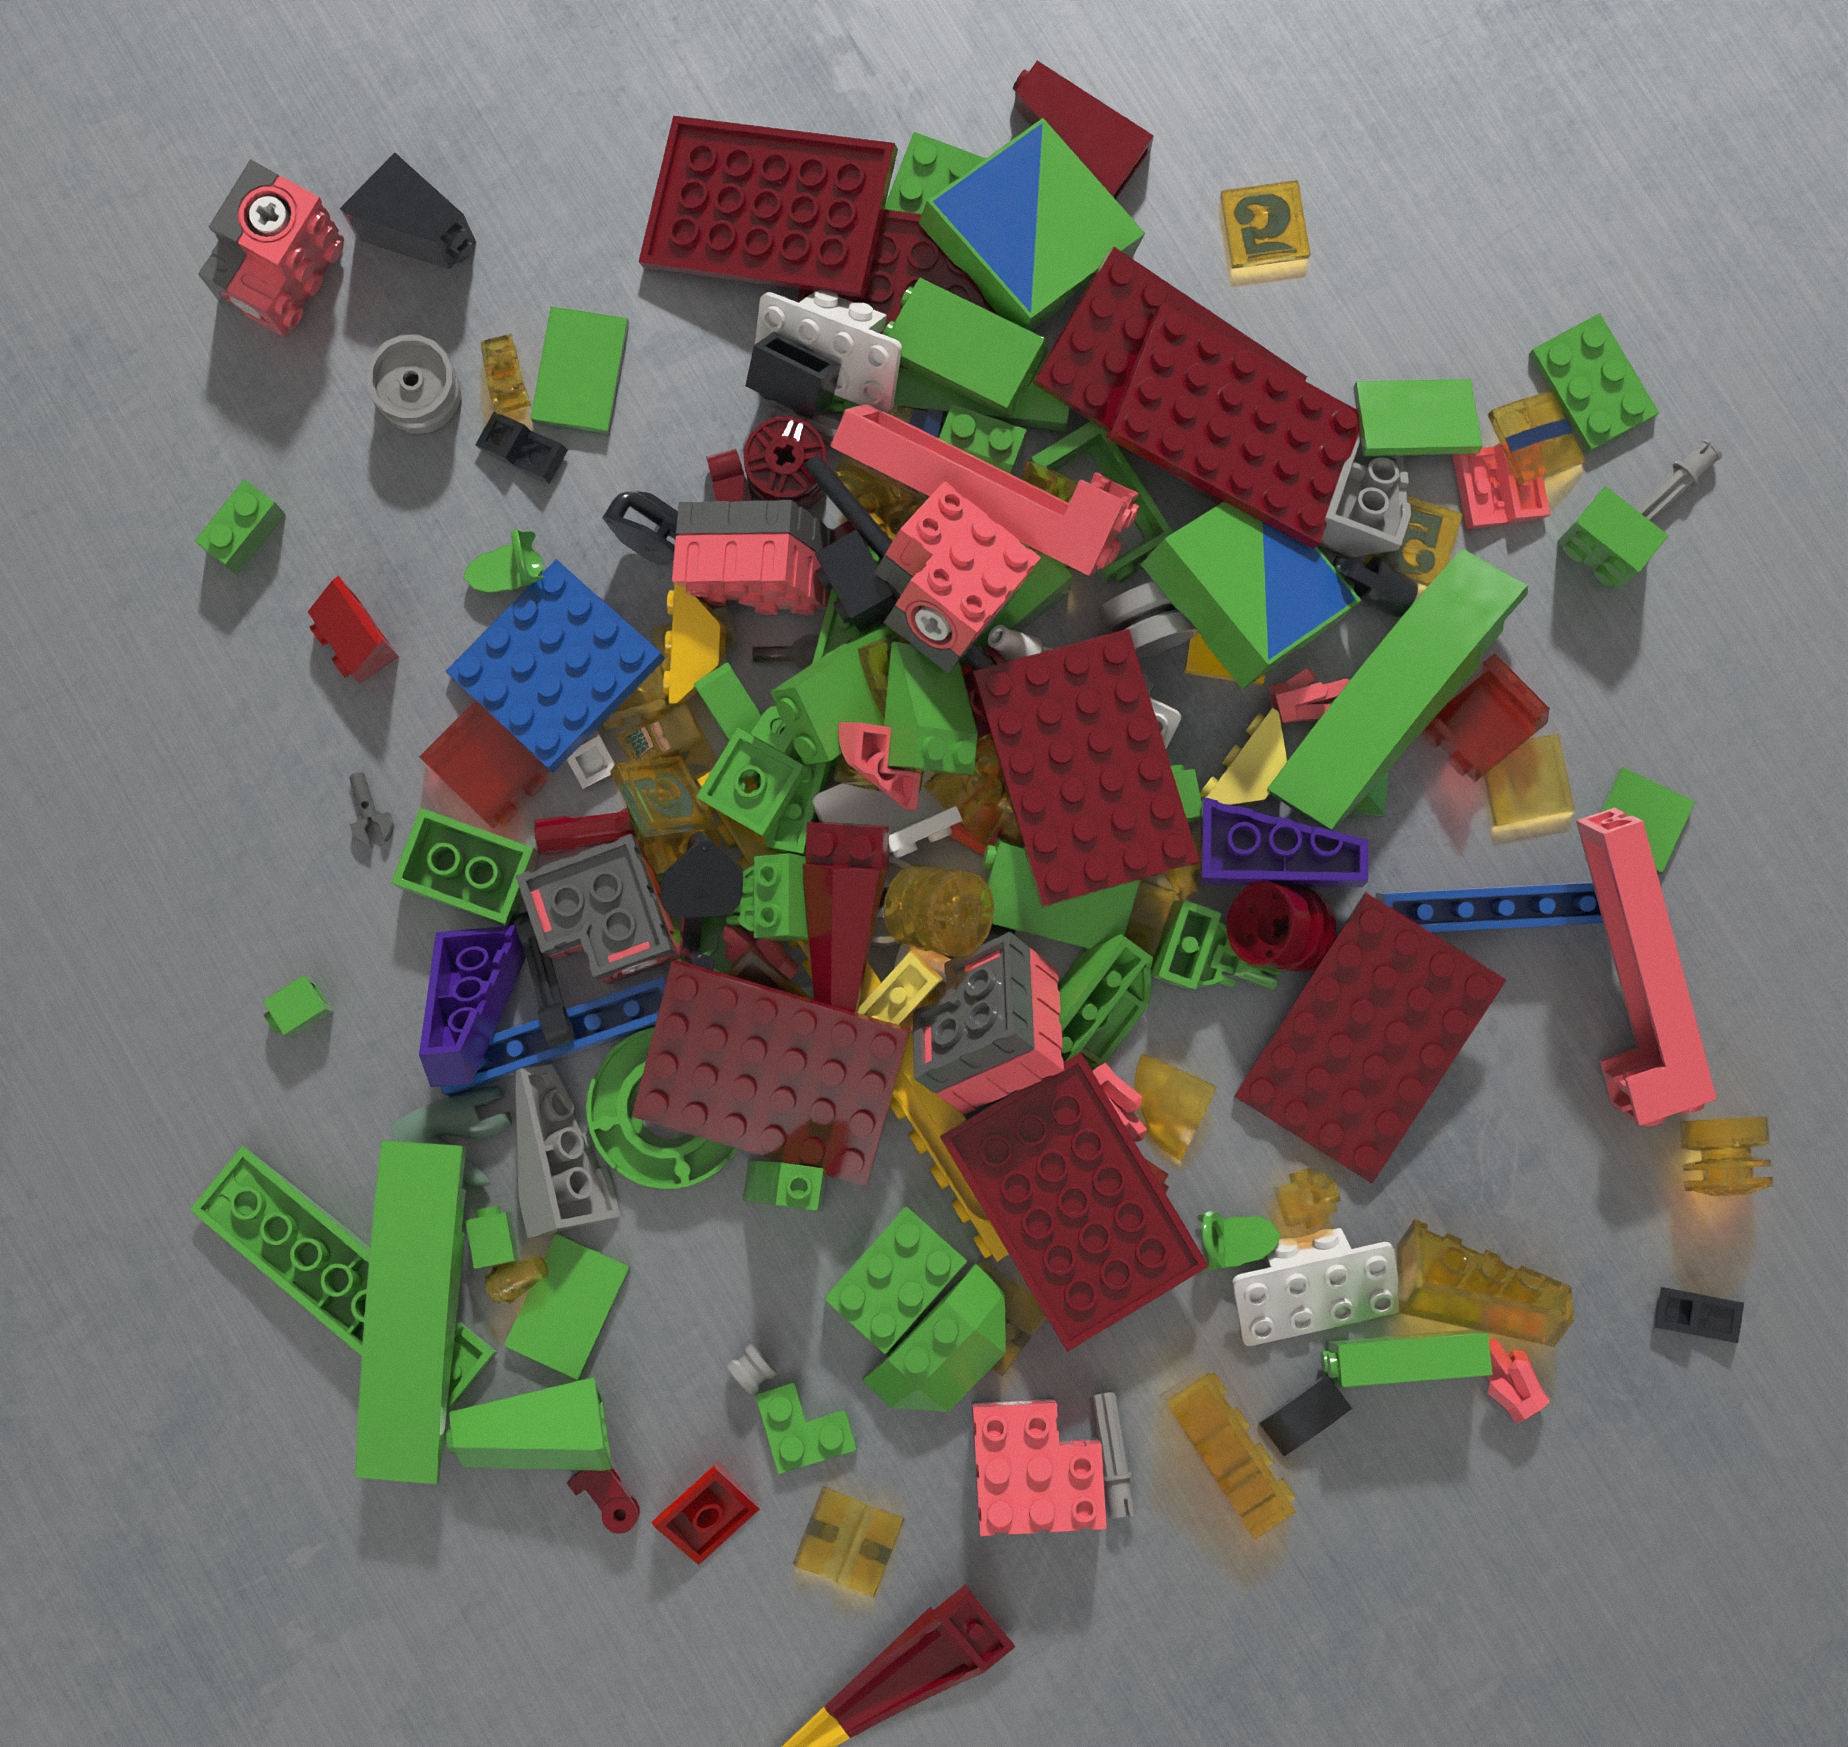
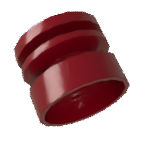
(791, 481)
(1280, 926)

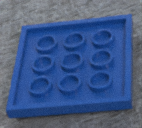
(555, 665)

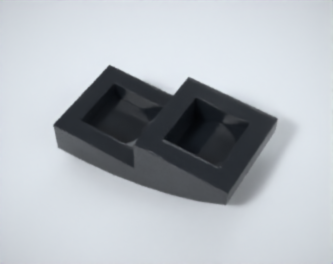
(521, 447)
(1699, 1315)
(1305, 1415)

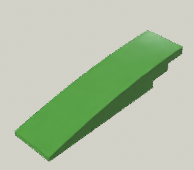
(1398, 690)
(311, 1256)
(410, 1311)

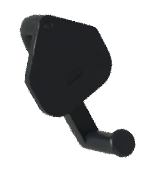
(638, 537)
(700, 886)

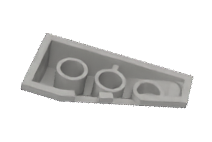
(1368, 505)
(557, 1170)

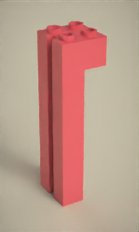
(1074, 533)
(1669, 1064)

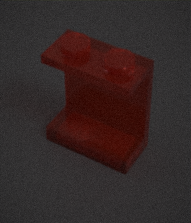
(1487, 720)
(485, 765)

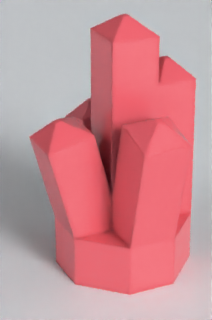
(1301, 701)
(740, 940)
(1123, 1099)
(1515, 1383)

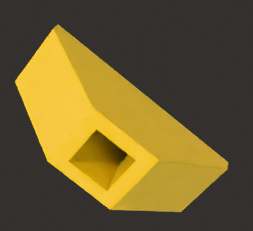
(694, 644)

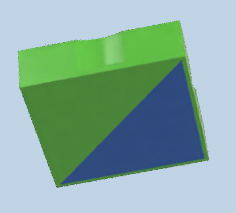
(1029, 226)
(1249, 589)

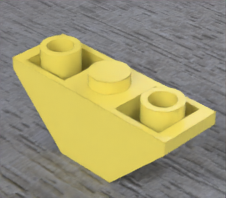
(1251, 767)

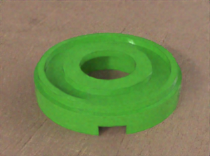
(625, 1139)

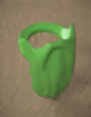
(507, 566)
(1236, 1239)

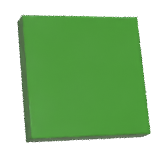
(1659, 808)

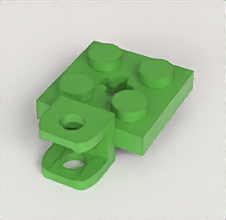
(763, 752)

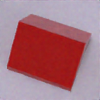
(706, 1513)

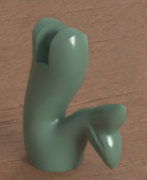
(457, 1118)

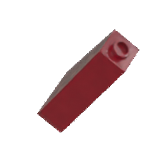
(1096, 133)

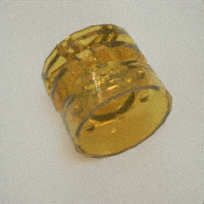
(939, 909)
(1726, 1154)

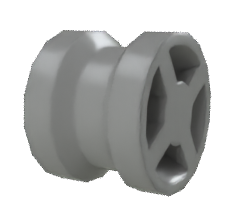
(751, 1369)

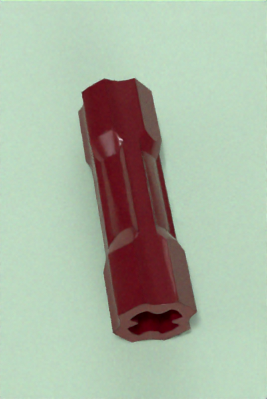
(567, 833)

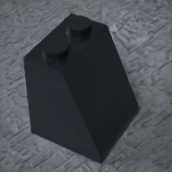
(408, 216)

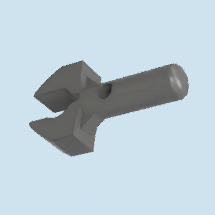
(368, 812)

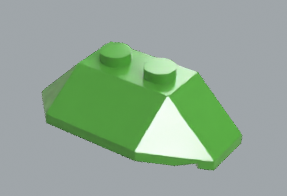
(1103, 999)
(945, 1348)

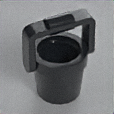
(1379, 585)

